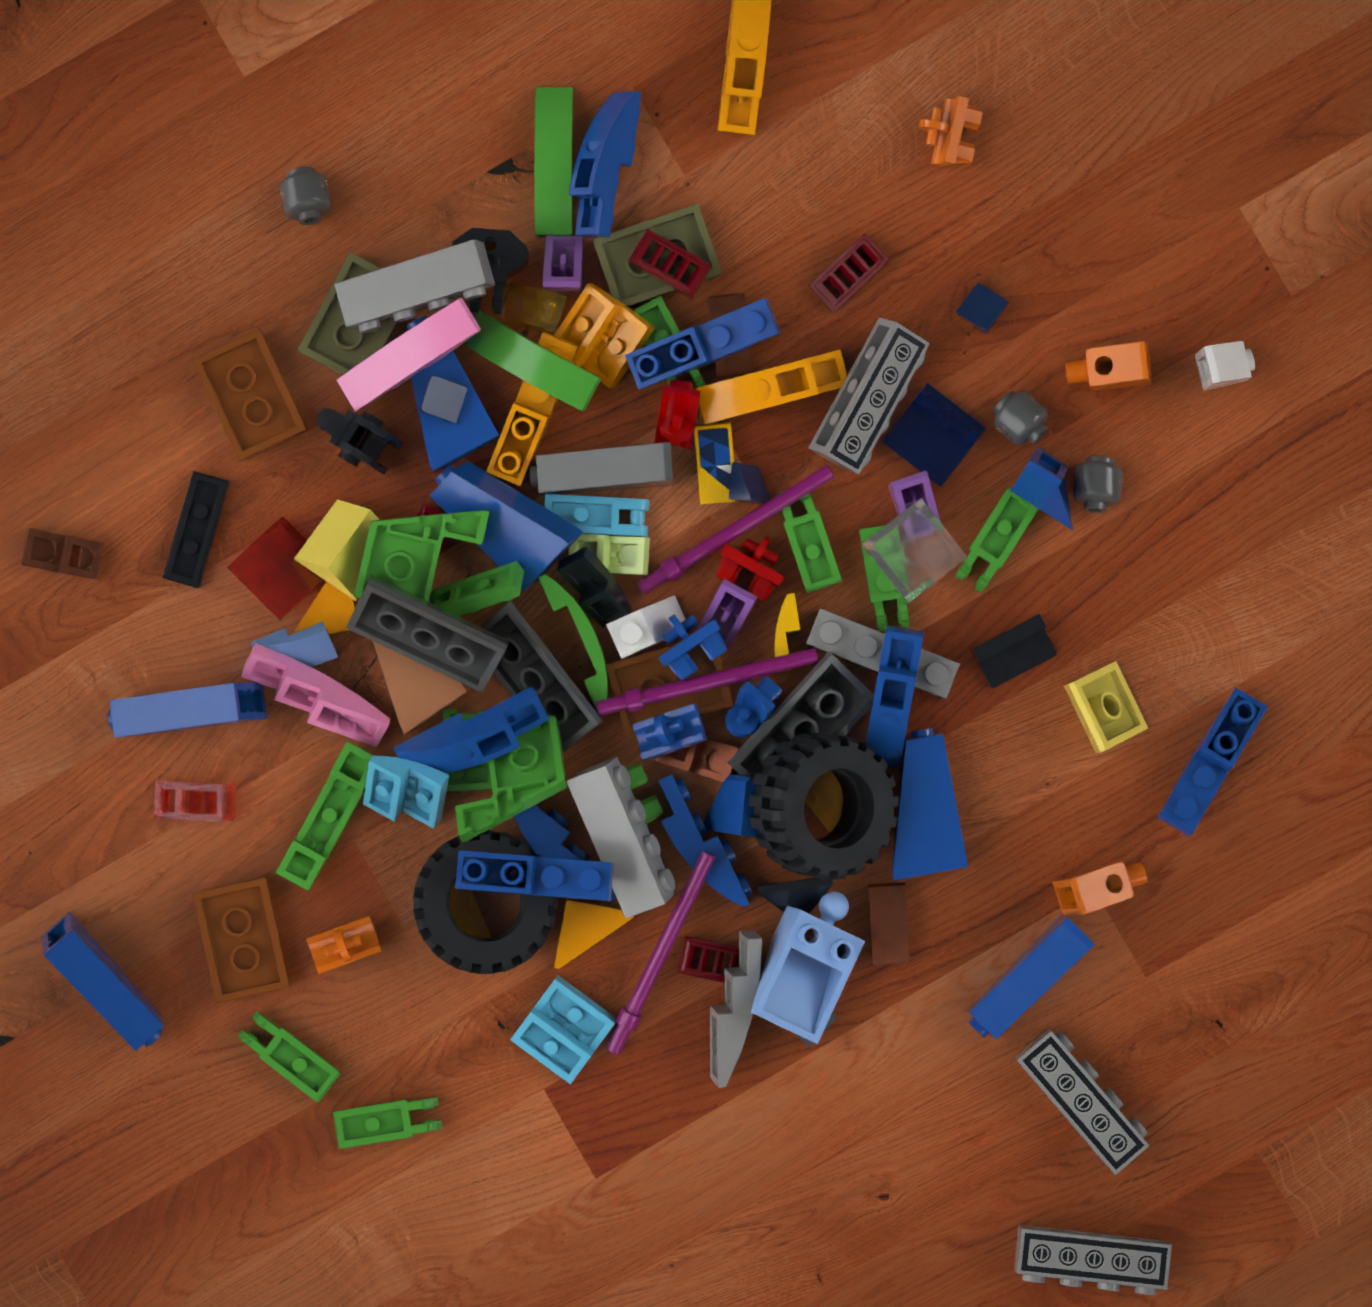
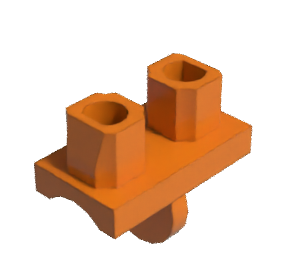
(946, 131)
(344, 944)

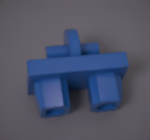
(678, 657)
(752, 707)
(670, 732)

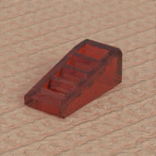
(225, 801)

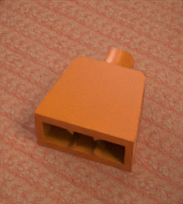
(1129, 369)
(1088, 890)

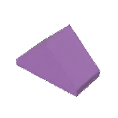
(563, 264)
(910, 490)
(729, 610)

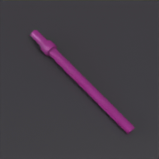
(674, 567)
(635, 699)
(630, 1015)

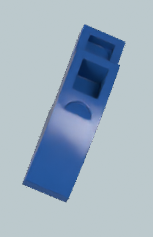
(604, 149)
(703, 344)
(894, 693)
(464, 744)
(1212, 761)
(547, 833)
(686, 833)
(534, 875)

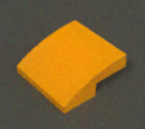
(604, 333)

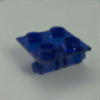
(934, 434)

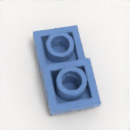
(308, 646)

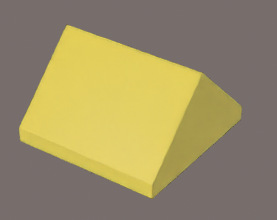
(338, 546)
(1106, 707)

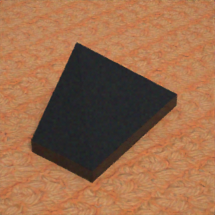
(797, 894)

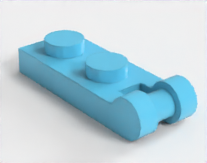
(600, 514)

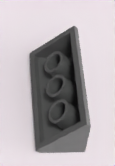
(427, 634)
(529, 664)
(823, 702)

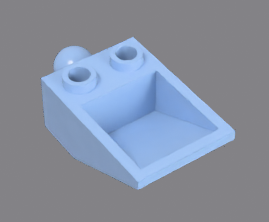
(804, 977)

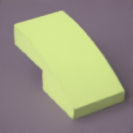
(617, 553)

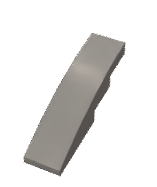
(732, 1020)

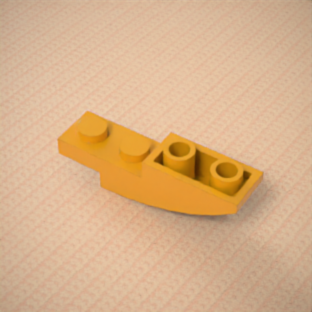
(744, 65)
(771, 387)
(527, 421)

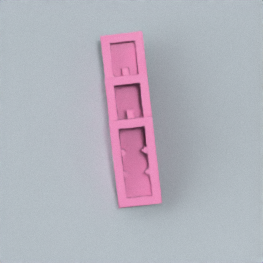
(408, 354)
(326, 700)

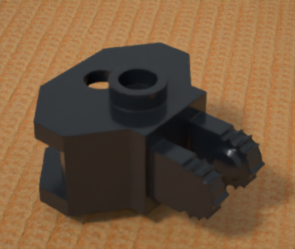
(505, 260)
(357, 437)

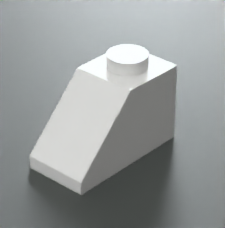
(1224, 364)
(644, 627)

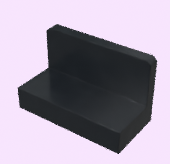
(1014, 651)

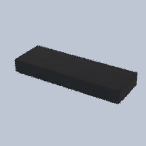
(196, 529)

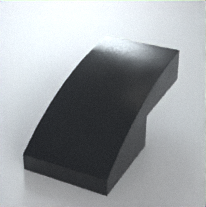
(598, 589)

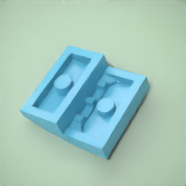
(407, 787)
(564, 1029)

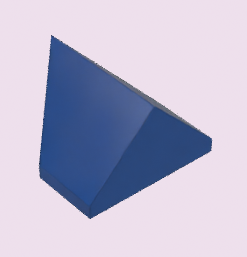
(1045, 486)
(731, 807)

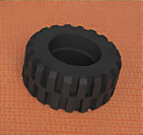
(865, 811)
(449, 940)

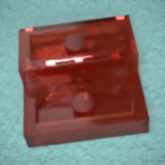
(272, 572)

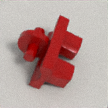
(677, 414)
(734, 561)

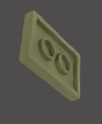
(635, 286)
(330, 340)

